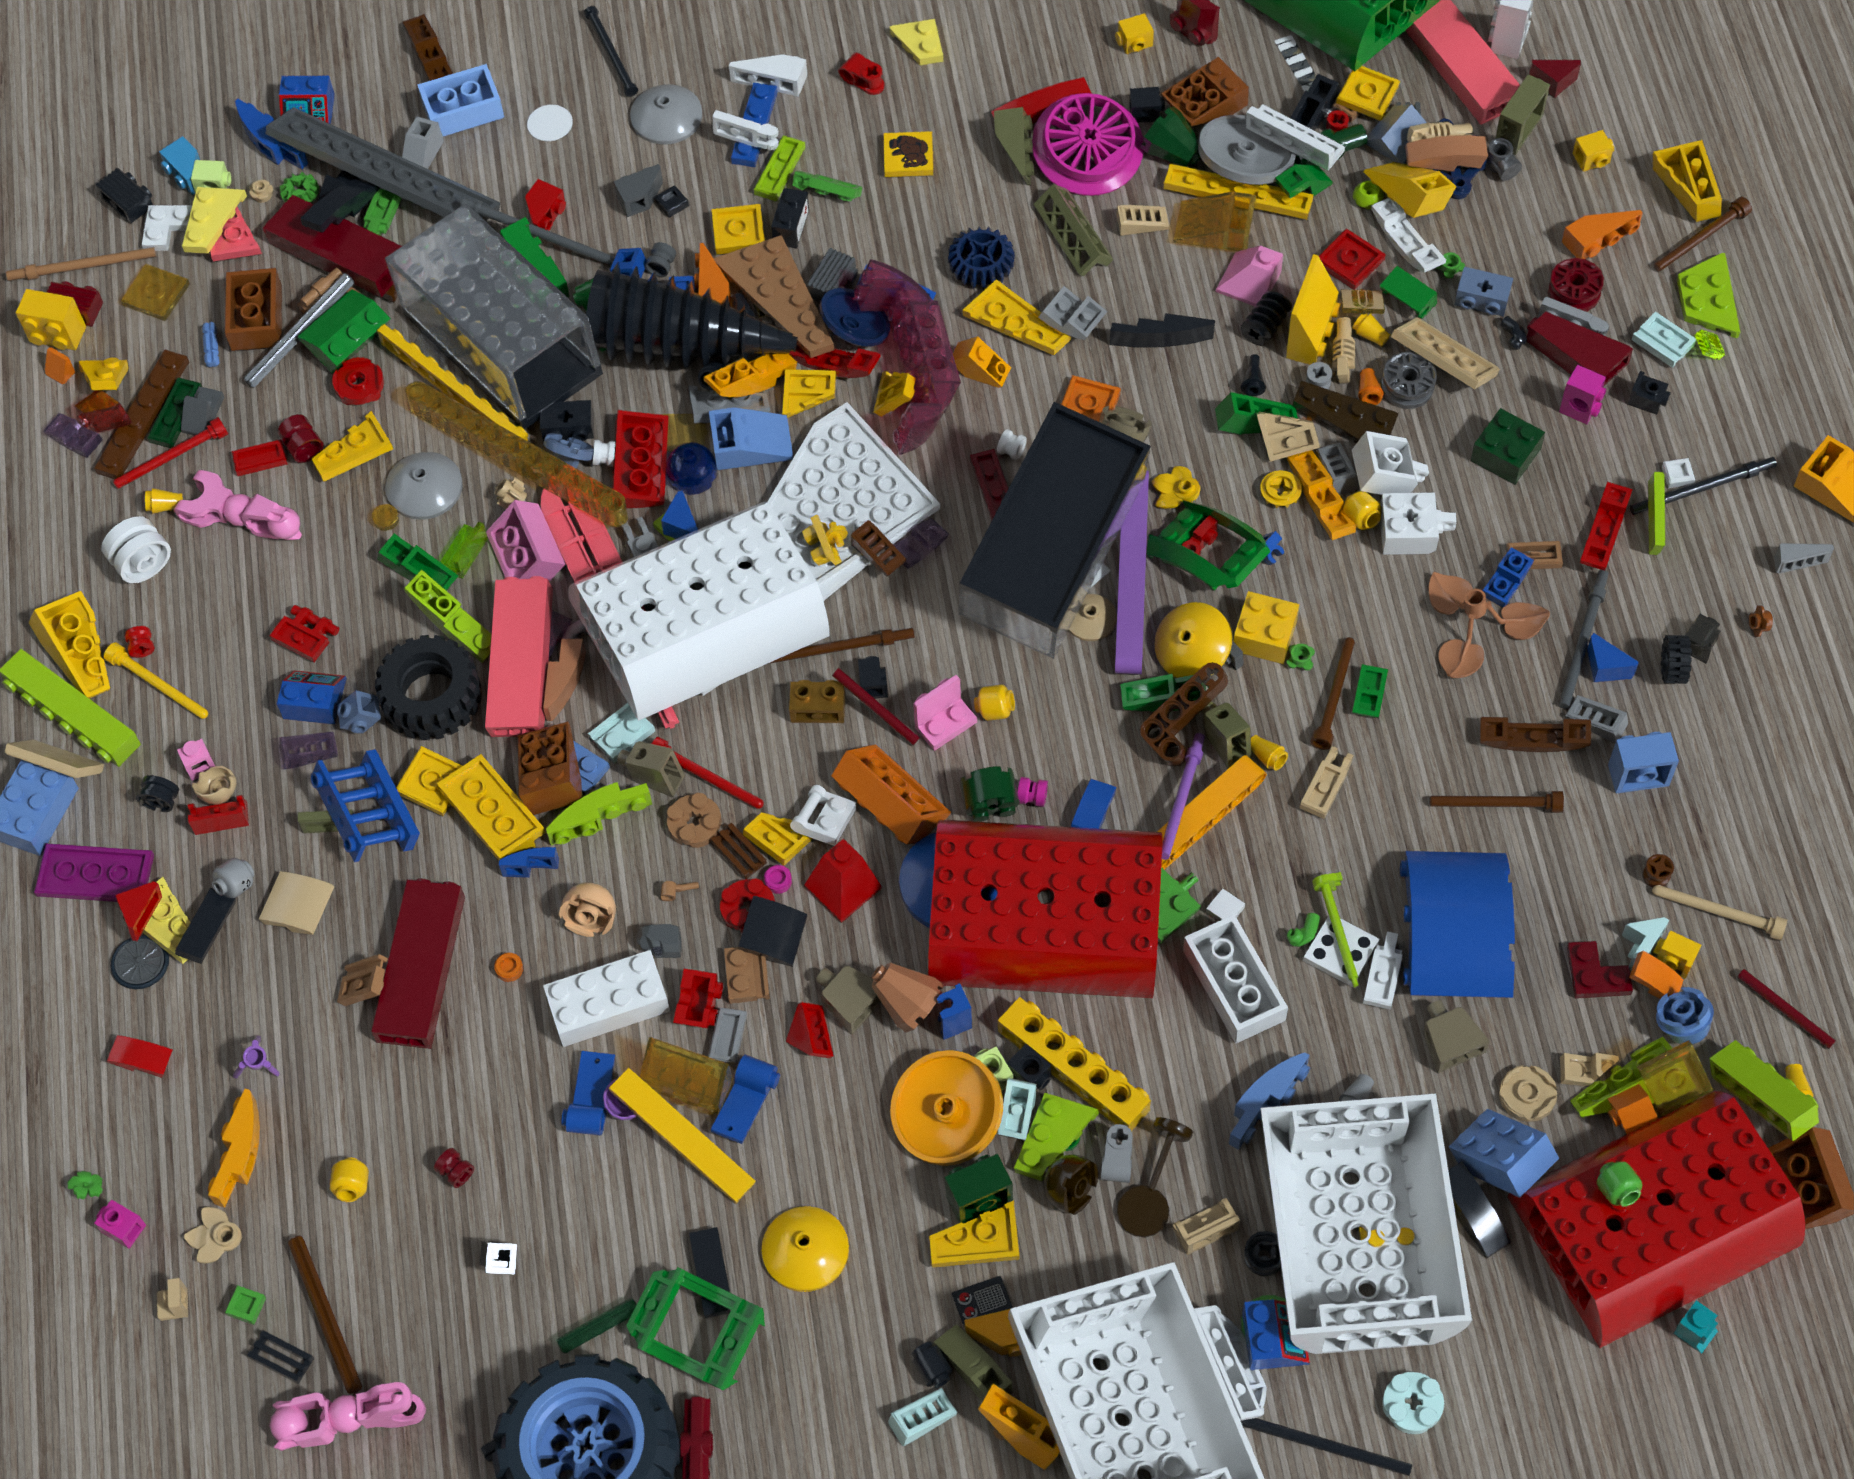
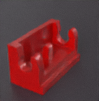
(219, 817)

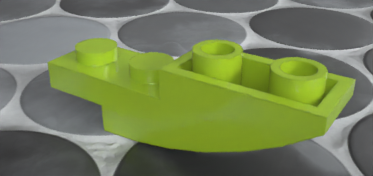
(448, 615)
(585, 814)

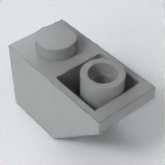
(422, 142)

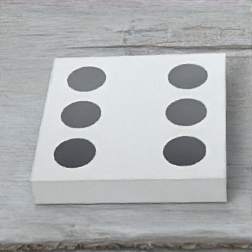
(1325, 952)

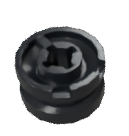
(157, 793)
(1262, 1265)

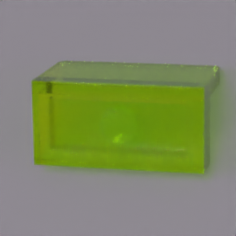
(465, 548)

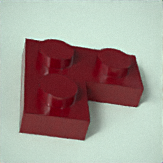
(1590, 978)

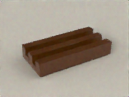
(725, 835)

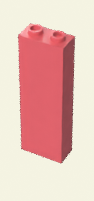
(1464, 60)
(518, 656)

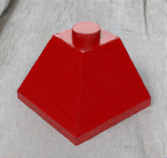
(842, 881)

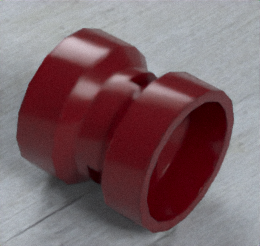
(455, 1169)

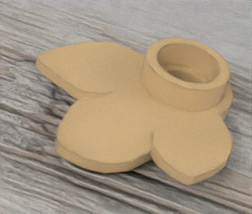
(209, 1237)

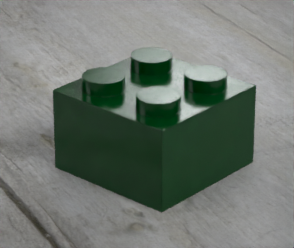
(1507, 446)
(978, 1188)

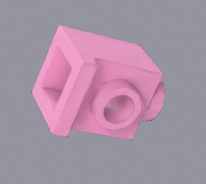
(192, 754)

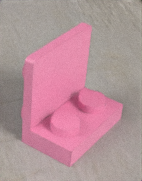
(942, 713)

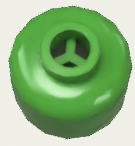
(1619, 1183)

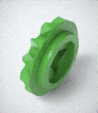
(309, 184)

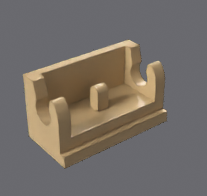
(1207, 1226)

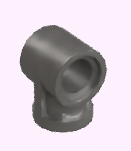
(1502, 160)

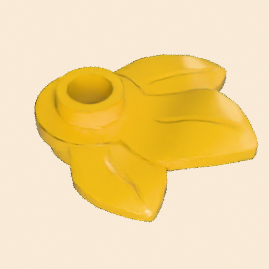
(1174, 488)

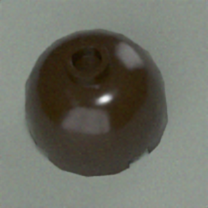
(1069, 1182)

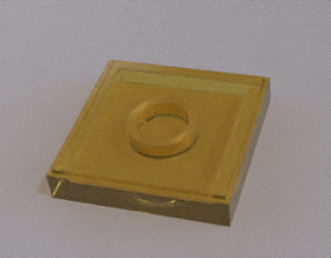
(155, 292)
(1675, 1078)

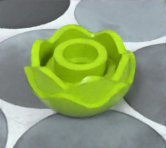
(1367, 194)

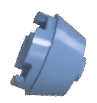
(1685, 1015)

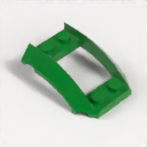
(1233, 572)
(730, 1344)

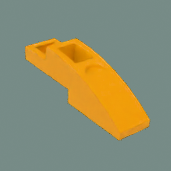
(751, 377)
(242, 1141)

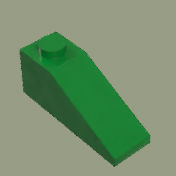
(1239, 413)

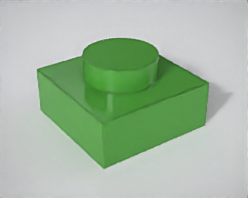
(245, 1305)

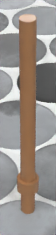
(33, 271)

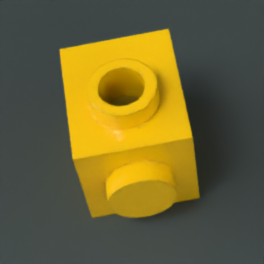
(1135, 33)
(1593, 150)

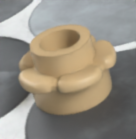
(261, 191)

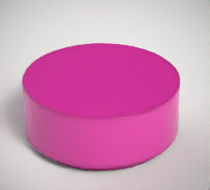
(778, 879)

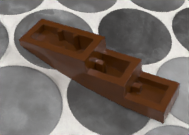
(427, 47)

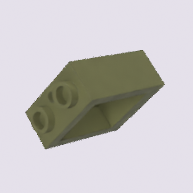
(1523, 112)

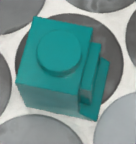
(1697, 1327)

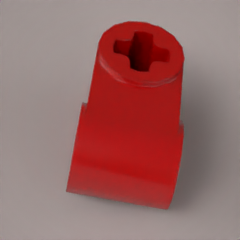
(862, 74)

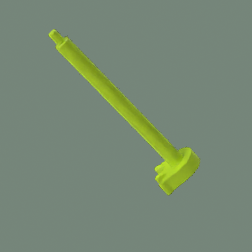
(1326, 884)

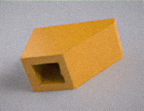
(980, 362)

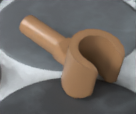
(669, 889)

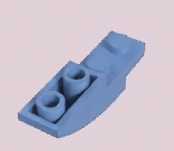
(1268, 1091)

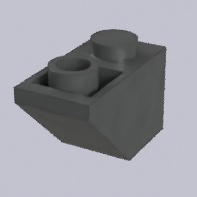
(639, 189)

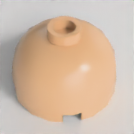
(588, 909)

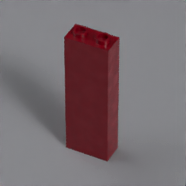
(340, 246)
(418, 964)

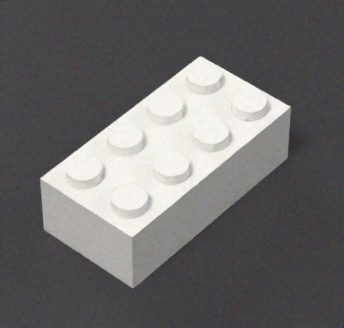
(1235, 978)
(606, 998)

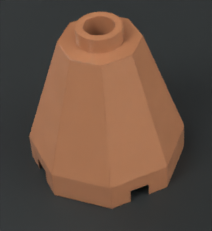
(905, 994)

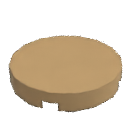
(1528, 1093)

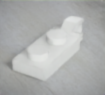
(1383, 973)

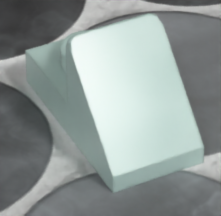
(1644, 936)
(1017, 1108)

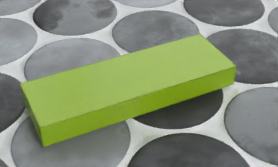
(779, 168)
(1656, 513)

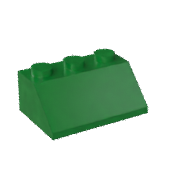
(344, 329)

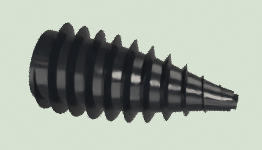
(674, 322)

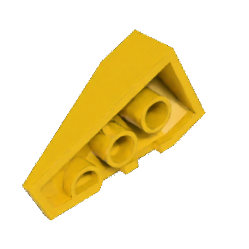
(71, 639)

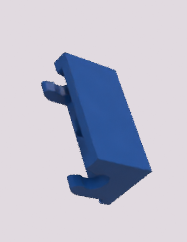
(957, 1017)

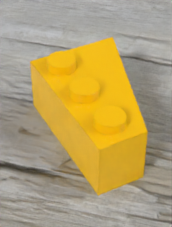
(1690, 178)

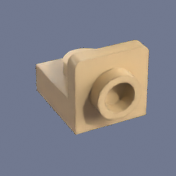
(173, 1302)

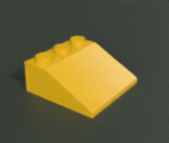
(1312, 315)

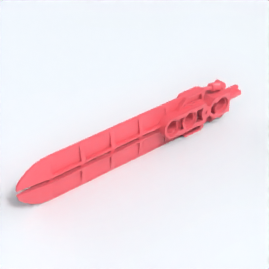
(576, 557)

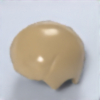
(215, 785)

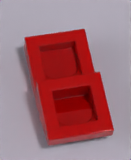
(139, 1055)

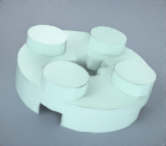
(1426, 1390)

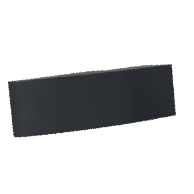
(1316, 102)
(1476, 1212)

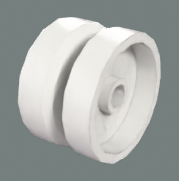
(136, 549)

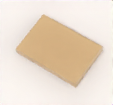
(54, 758)

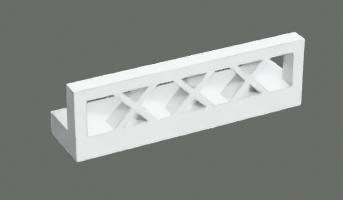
(1293, 136)

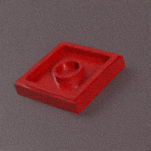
(1351, 259)

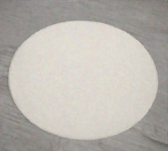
(549, 122)

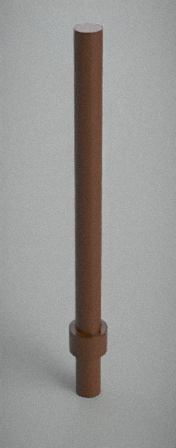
(886, 637)

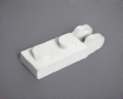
(745, 131)

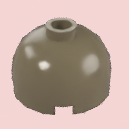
(1126, 421)

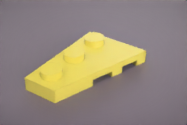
(208, 215)

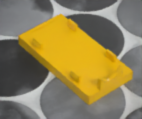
(491, 808)

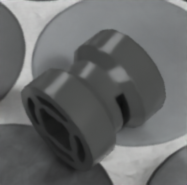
(660, 260)

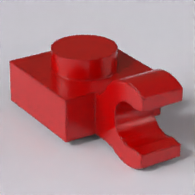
(1203, 535)

